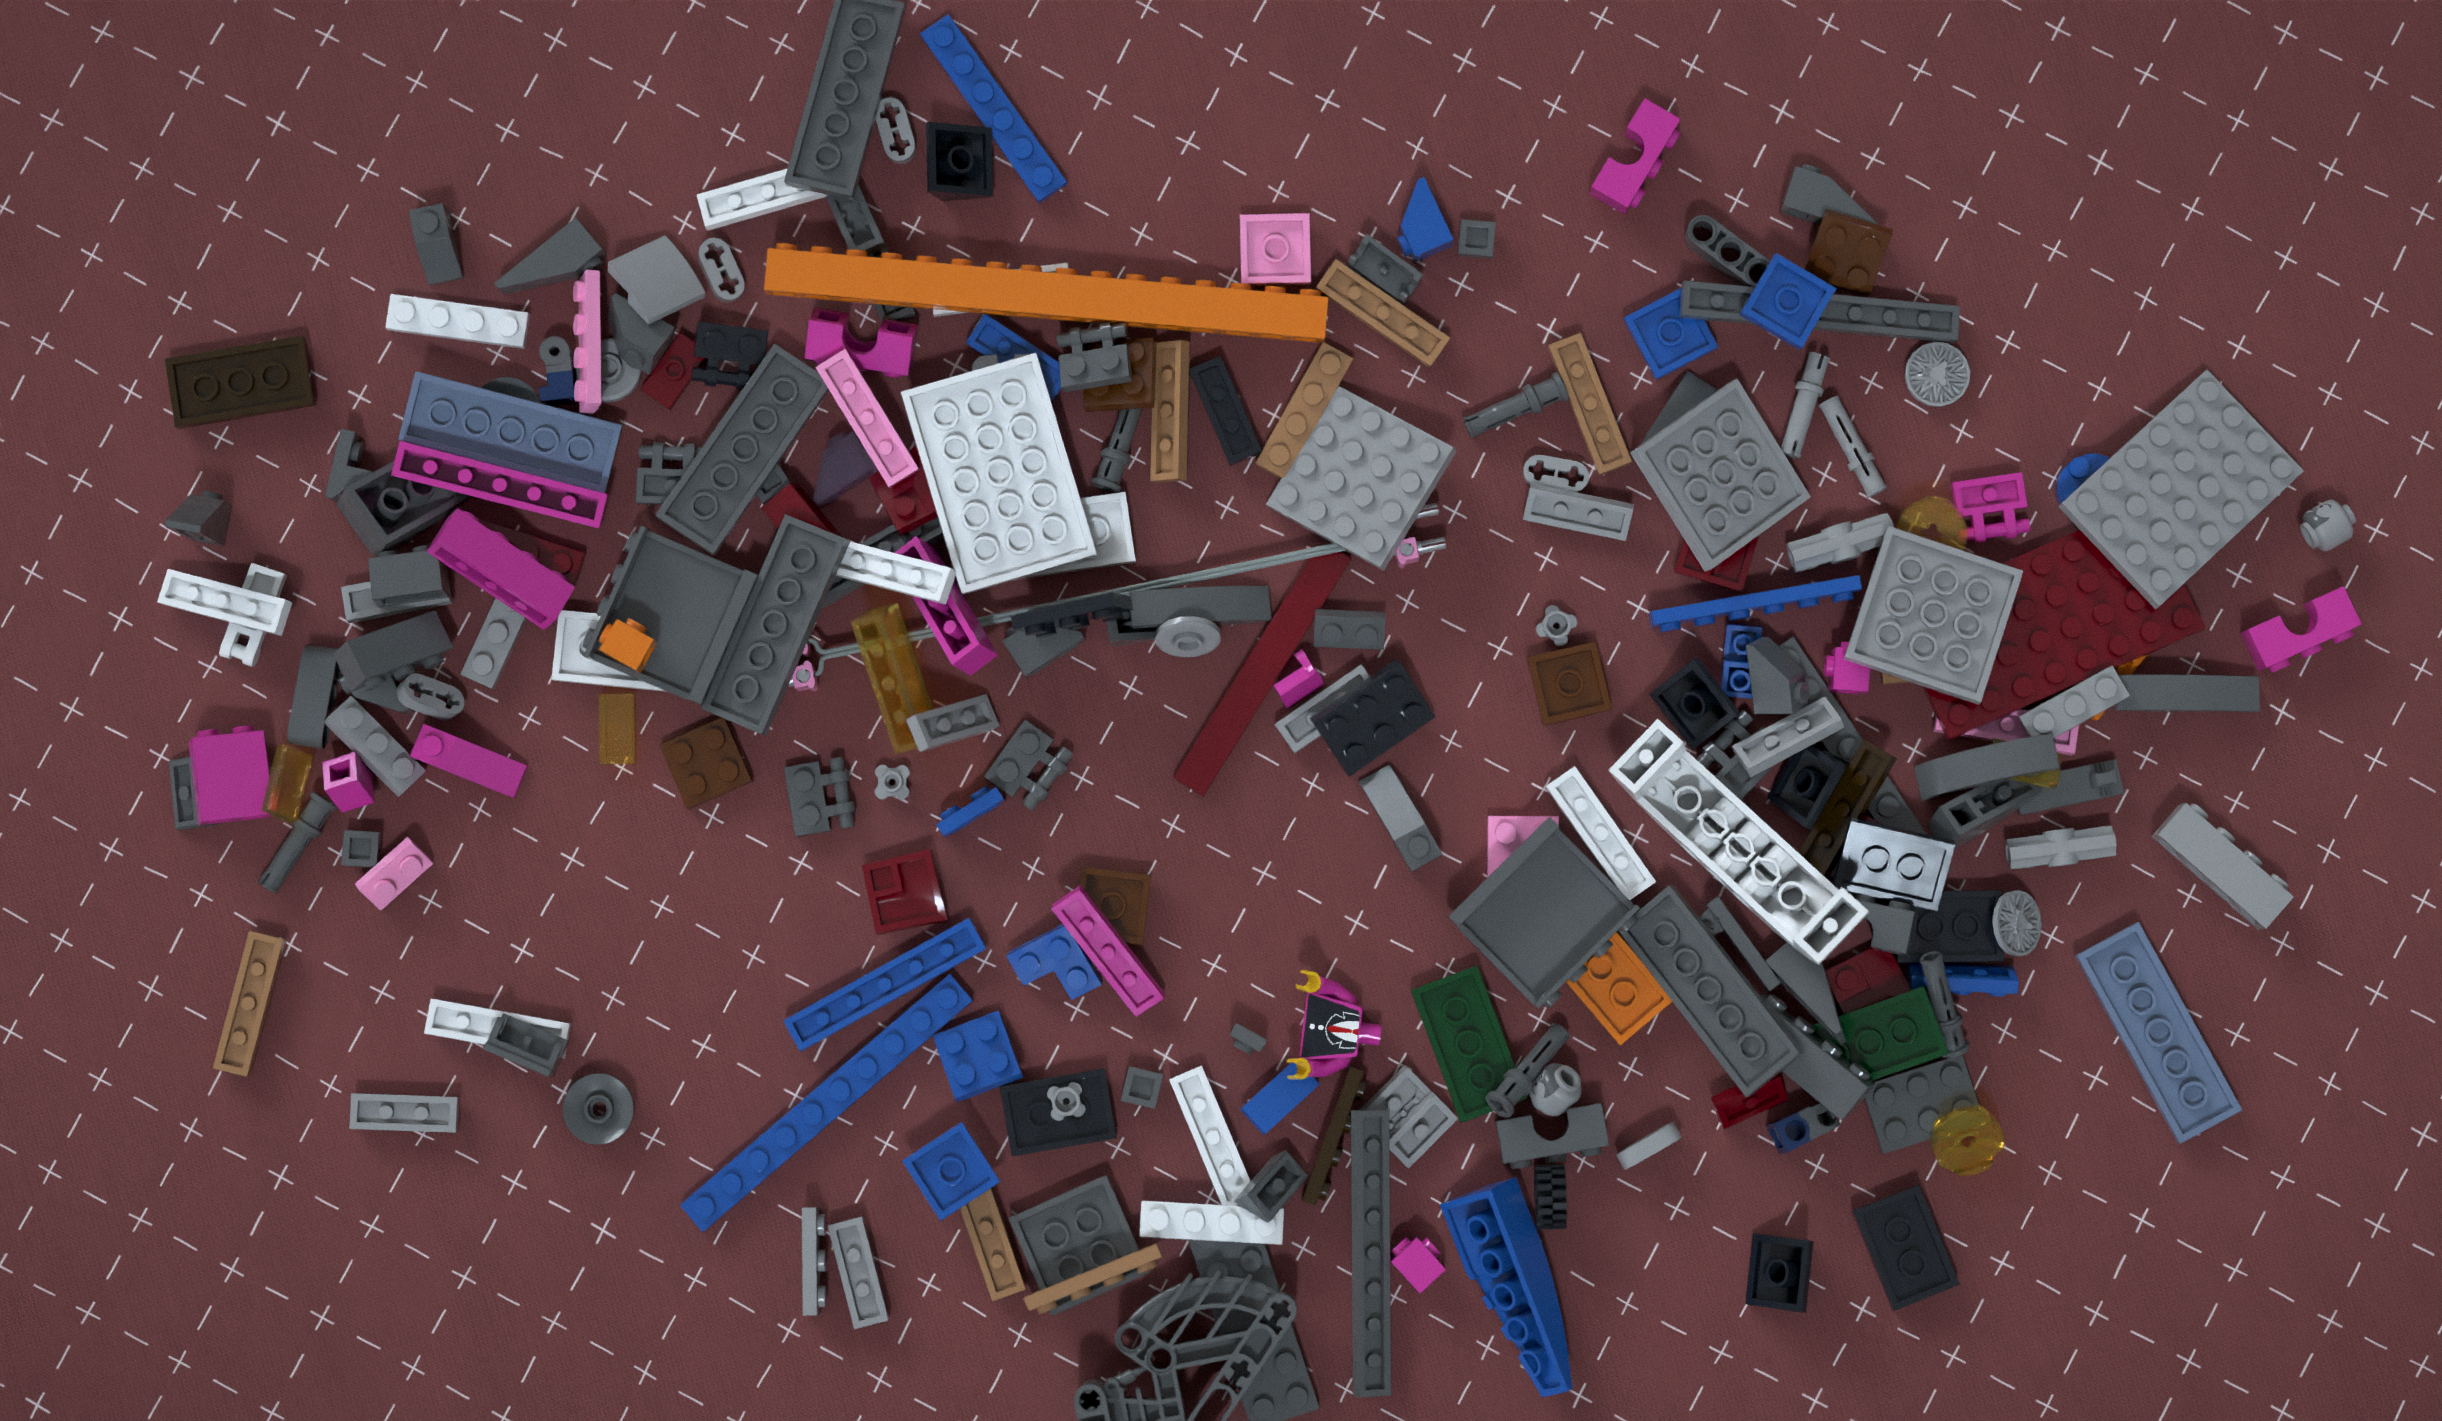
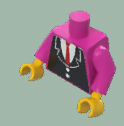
(1330, 1028)

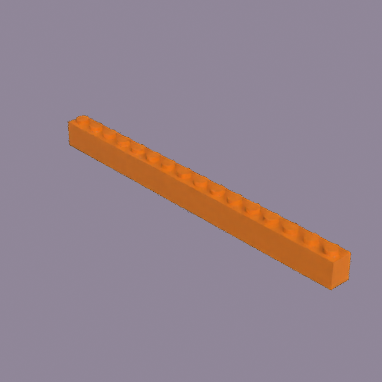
(1045, 294)

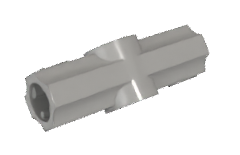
(1838, 543)
(2060, 847)

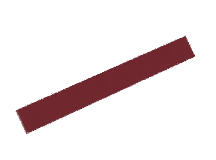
(1261, 671)

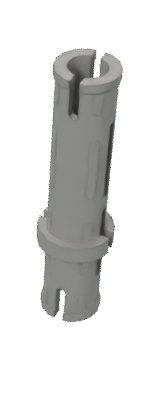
(1808, 392)
(1873, 483)

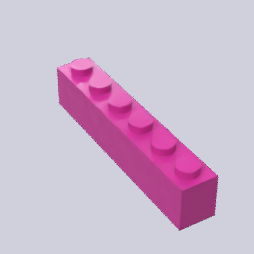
(499, 484)

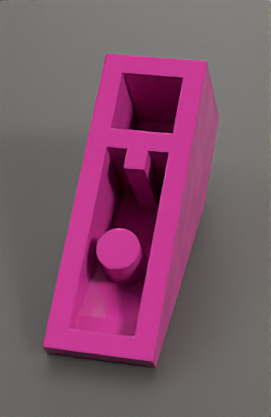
(468, 761)

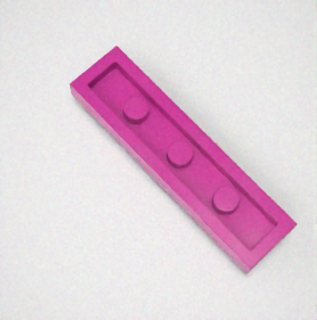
(1108, 950)

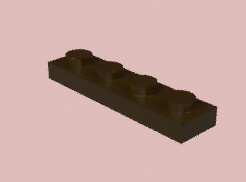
(1849, 799)
(1330, 1151)

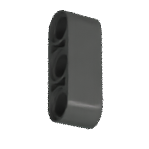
(1720, 238)
(314, 697)

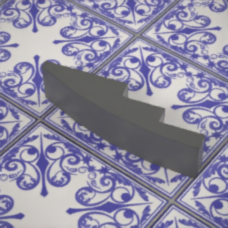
(863, 234)
(1218, 604)
(2190, 693)

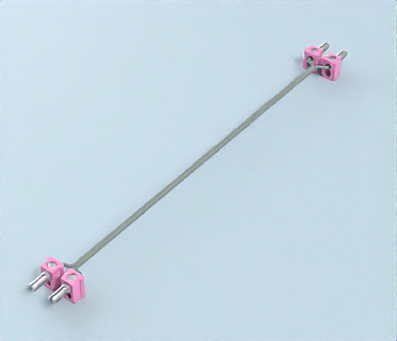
(1408, 552)

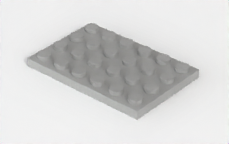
(2181, 489)

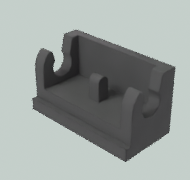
(1385, 270)
(526, 1045)

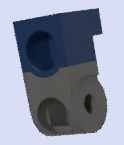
(560, 372)
(1801, 1127)

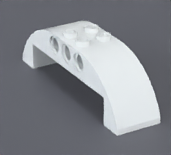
(1736, 844)

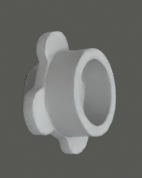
(1553, 616)
(900, 788)
(1071, 1092)

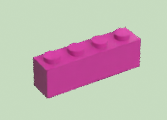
(501, 568)
(952, 623)

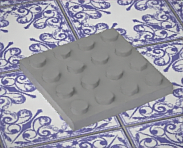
(1720, 475)
(1361, 478)
(1933, 615)

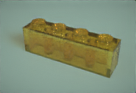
(892, 671)

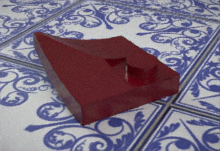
(907, 502)
(1729, 573)
(904, 892)
(1866, 980)

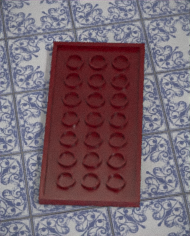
(2064, 627)

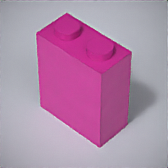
(229, 775)

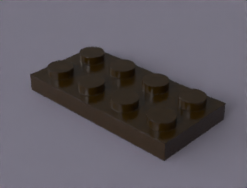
(240, 382)

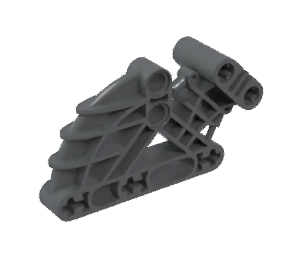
(1176, 1301)

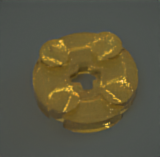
(1939, 512)
(1957, 1125)

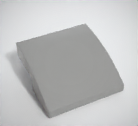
(656, 279)
(1415, 1115)

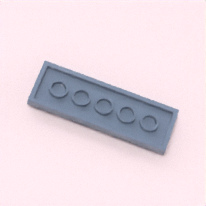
(510, 431)
(2158, 1033)

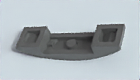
(1987, 765)

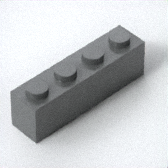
(1821, 1067)

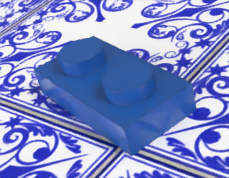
(957, 818)

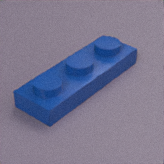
(995, 339)
(1971, 978)

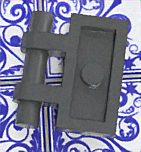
(1097, 366)
(656, 483)
(1020, 758)
(1732, 773)
(808, 797)

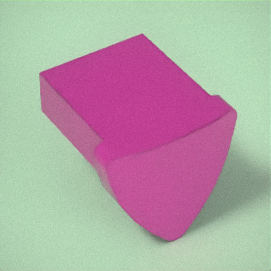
(1299, 683)

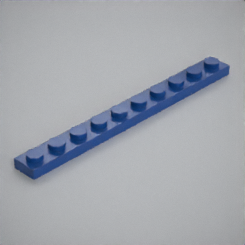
(826, 1103)

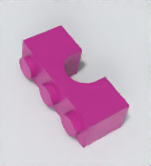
(1620, 183)
(889, 353)
(2329, 617)

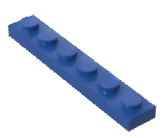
(993, 109)
(1740, 606)
(884, 984)

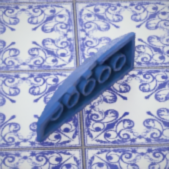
(1510, 1265)

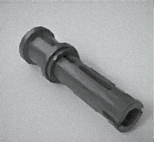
(1529, 400)
(1116, 455)
(304, 830)
(1941, 998)
(1519, 1081)

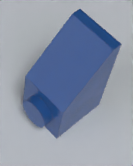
(1423, 225)

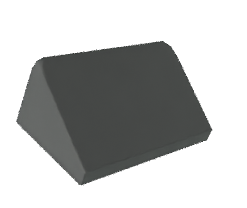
(183, 795)
(1272, 1186)

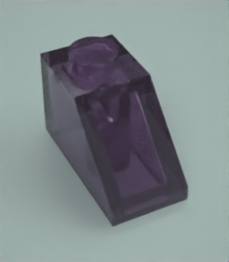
(842, 468)

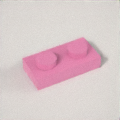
(394, 873)

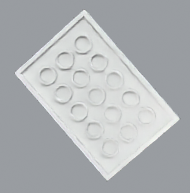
(998, 473)

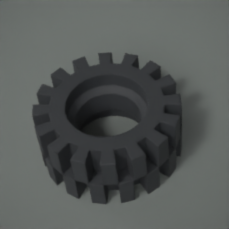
(1550, 1197)

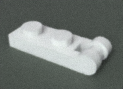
(259, 580)

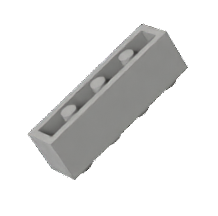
(2222, 865)

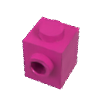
(1845, 675)
(348, 782)
(1417, 1262)

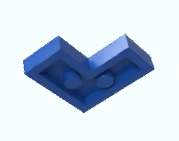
(1057, 953)

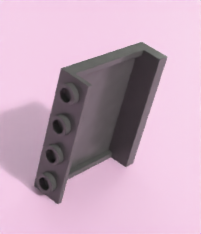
(686, 606)
(1544, 915)

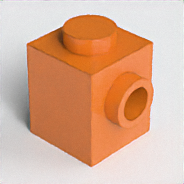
(627, 644)

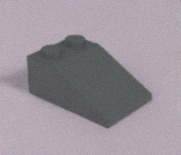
(394, 510)

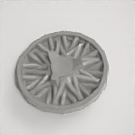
(1937, 374)
(617, 376)
(1188, 636)
(2017, 923)

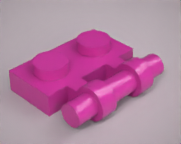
(1990, 496)

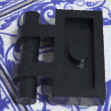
(728, 344)

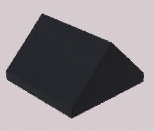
(959, 161)
(1694, 703)
(1807, 784)
(1779, 1272)

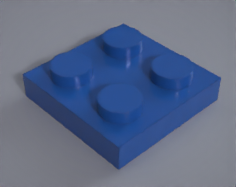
(1787, 301)
(1665, 338)
(977, 1056)
(951, 1171)

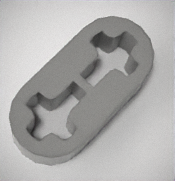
(903, 128)
(713, 273)
(1557, 466)
(430, 697)
(1649, 1145)

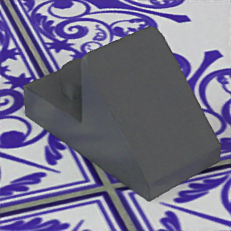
(343, 469)

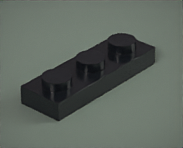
(1225, 411)

